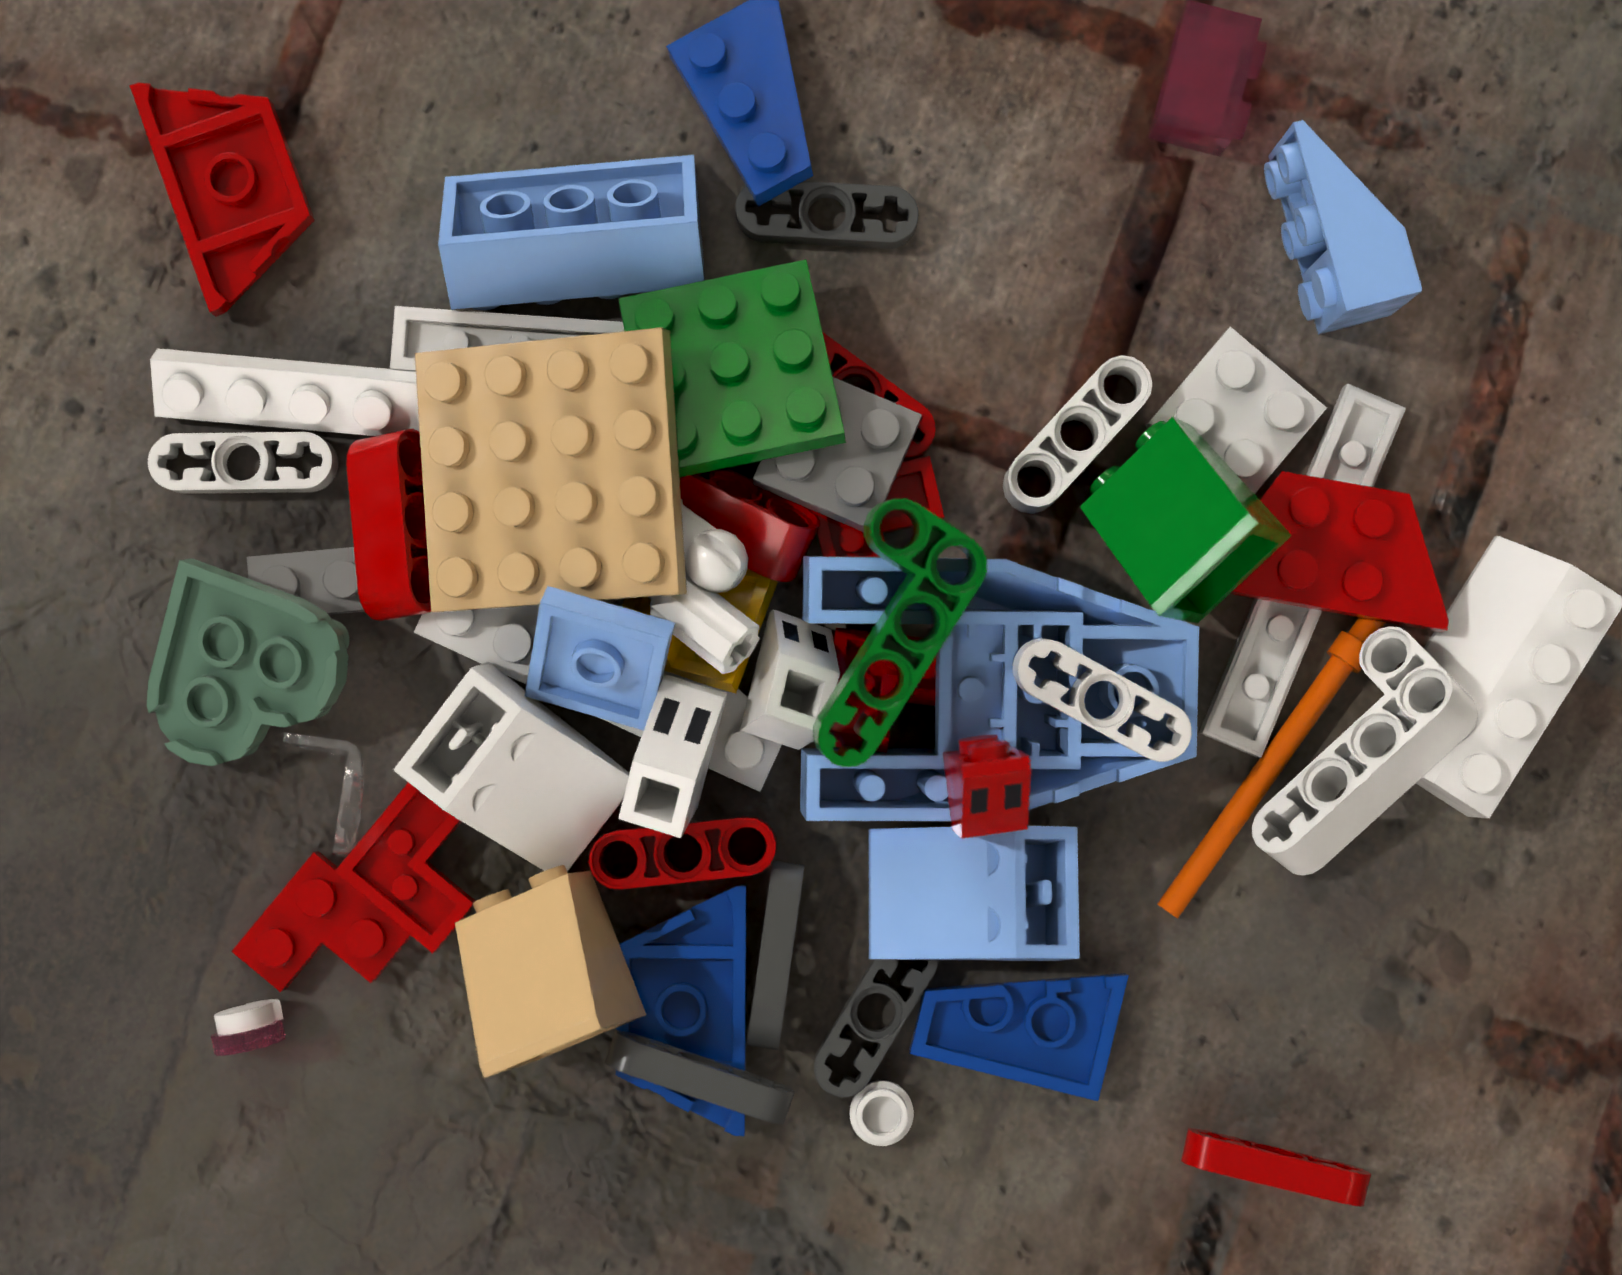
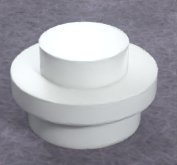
(881, 1113)

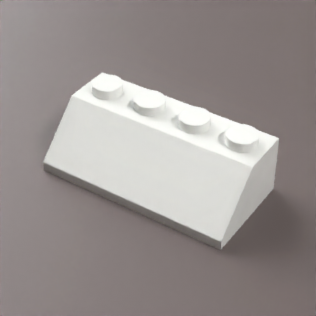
(1517, 650)

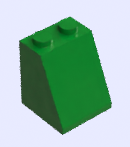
(1181, 522)

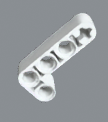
(1303, 821)

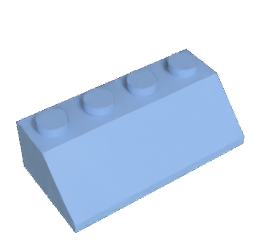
(570, 232)

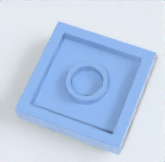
(597, 657)

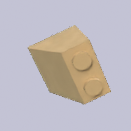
(543, 970)

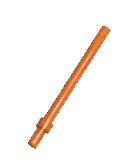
(1343, 660)

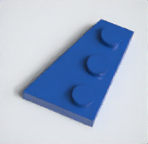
(748, 94)
(1025, 1031)

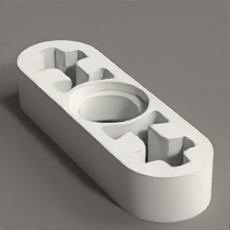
(197, 479)
(1134, 737)

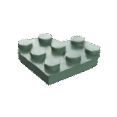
(240, 662)

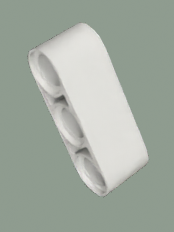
(1093, 409)

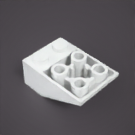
(514, 770)

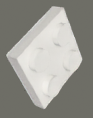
(1243, 408)

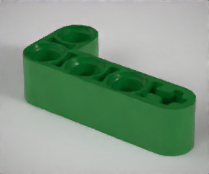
(887, 640)

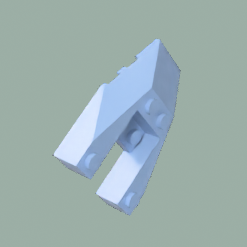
(980, 693)

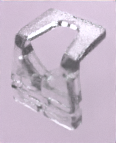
(352, 787)

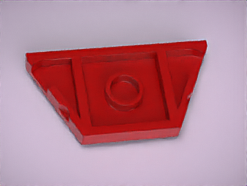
(226, 184)
(1348, 554)

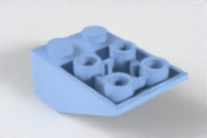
(1343, 237)
(973, 895)

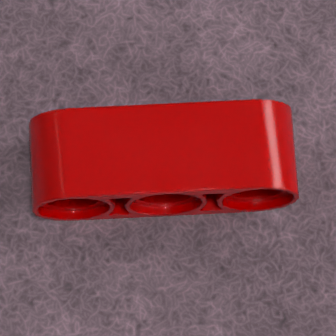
(389, 524)
(769, 526)
(653, 863)

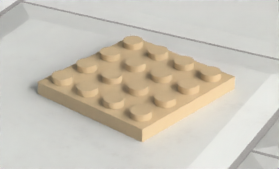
(551, 470)

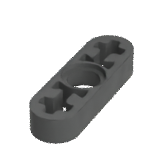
(872, 235)
(775, 955)
(864, 1060)
(699, 1077)

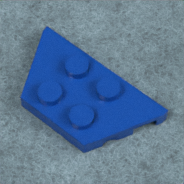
(695, 991)

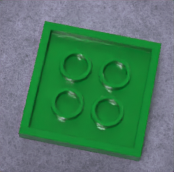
(744, 366)

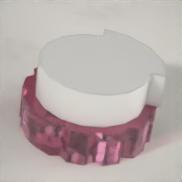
(248, 1027)

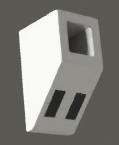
(790, 680)
(673, 757)

